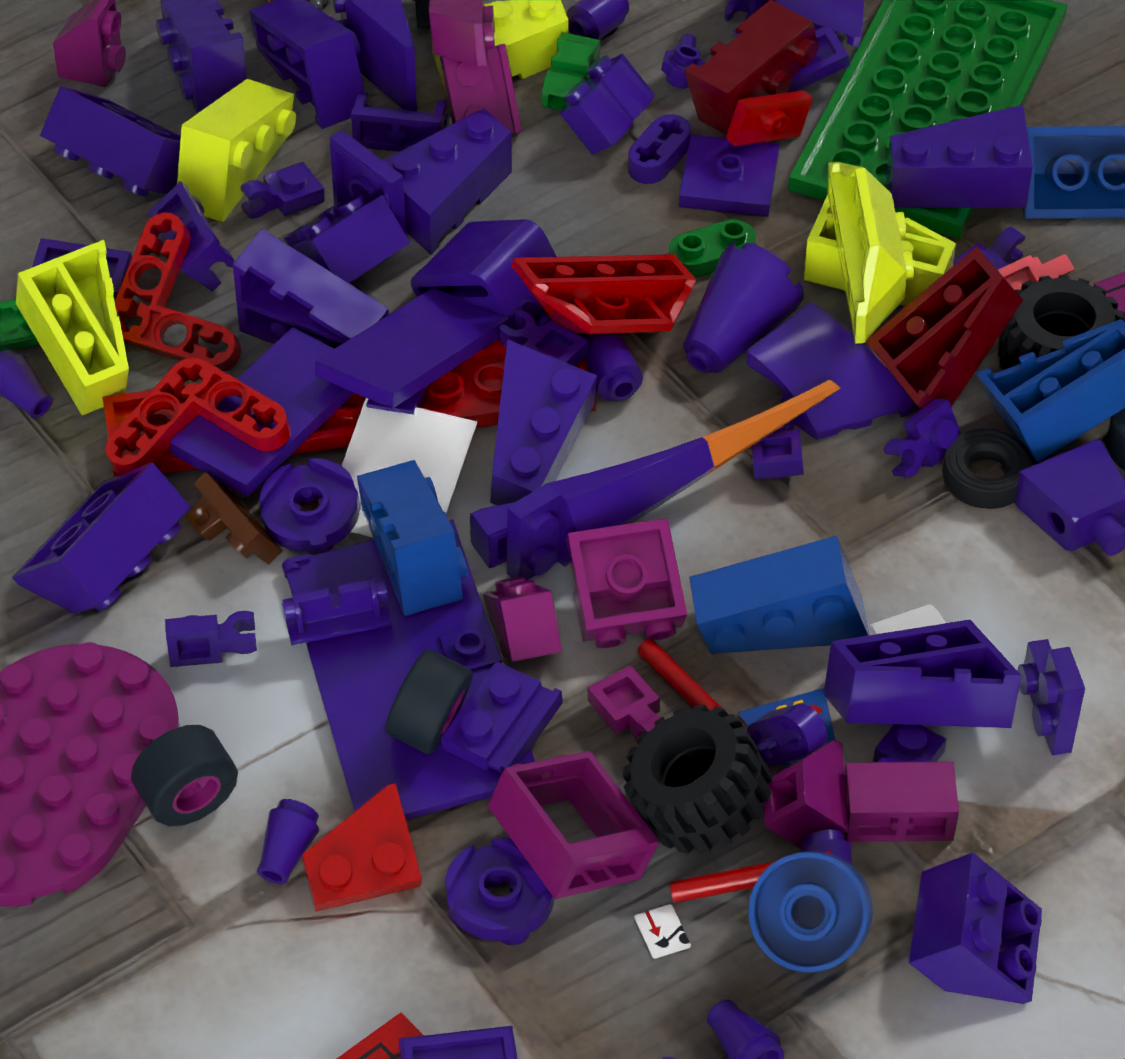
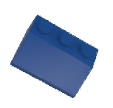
(1076, 172)

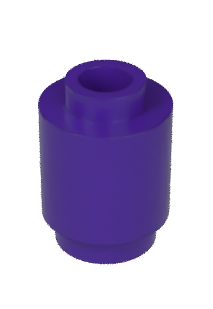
(596, 17)
(614, 365)

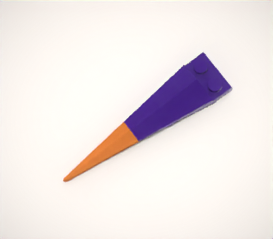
(631, 489)

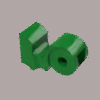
(568, 68)

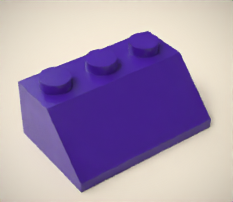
(113, 141)
(105, 541)

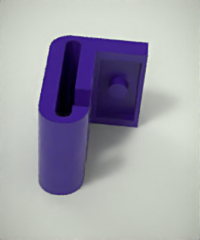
(479, 268)

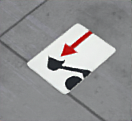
(662, 931)

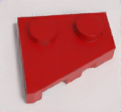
(363, 855)

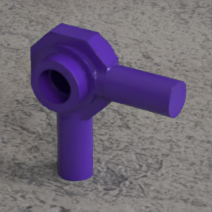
(679, 59)

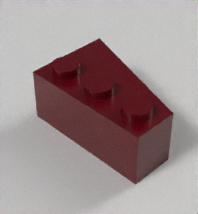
(754, 64)
(947, 330)

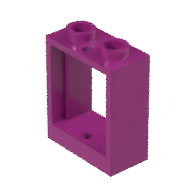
(622, 841)

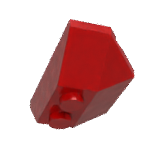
(608, 291)

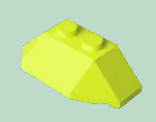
(868, 246)

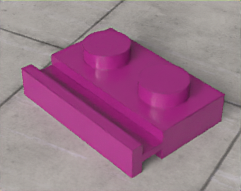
(481, 87)

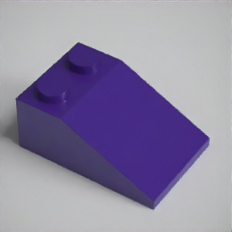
(385, 46)

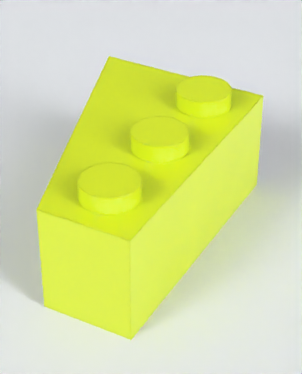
(528, 32)
(233, 143)
(930, 254)
(77, 323)

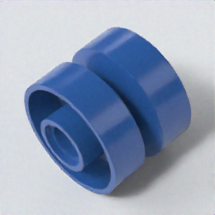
(810, 911)

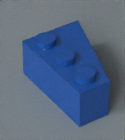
(412, 537)
(780, 601)

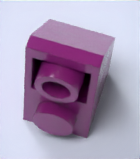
(462, 30)
(90, 44)
(523, 619)
(809, 795)

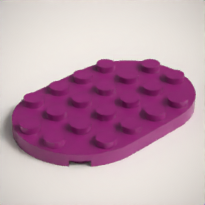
(66, 762)

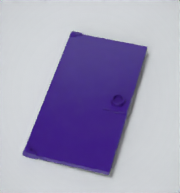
(366, 669)

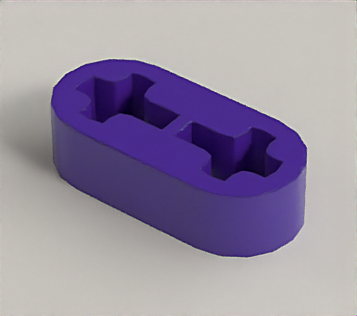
(651, 144)
(788, 733)

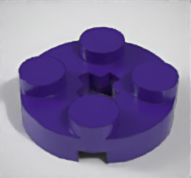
(316, 529)
(490, 916)

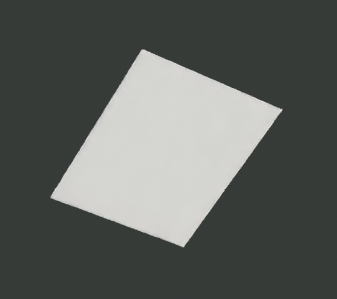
(391, 438)

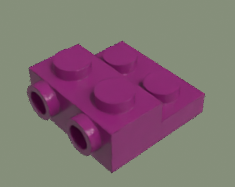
(626, 582)

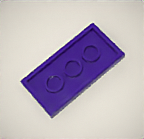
(411, 347)
(285, 376)

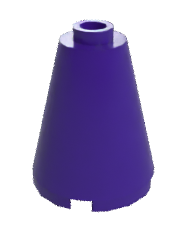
(740, 306)

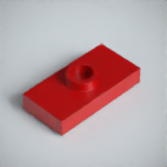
(769, 118)

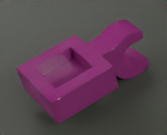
(625, 702)

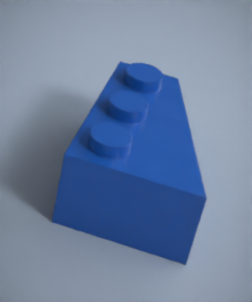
(1063, 392)

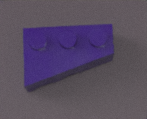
(201, 49)
(312, 52)
(963, 163)
(451, 174)
(288, 290)
(538, 420)
(923, 678)

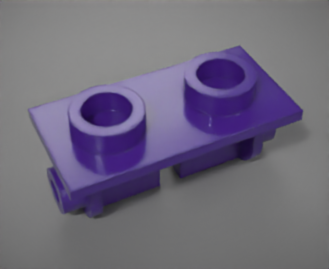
(325, 615)

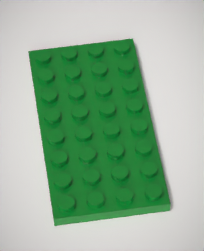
(924, 69)

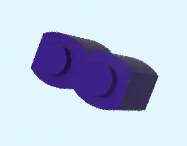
(606, 102)

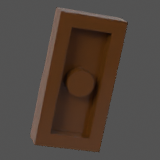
(221, 509)

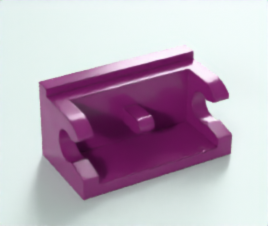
(901, 801)

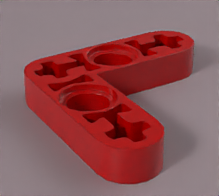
(156, 317)
(201, 401)

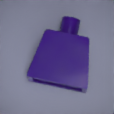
(1076, 498)

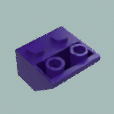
(351, 237)
(975, 932)

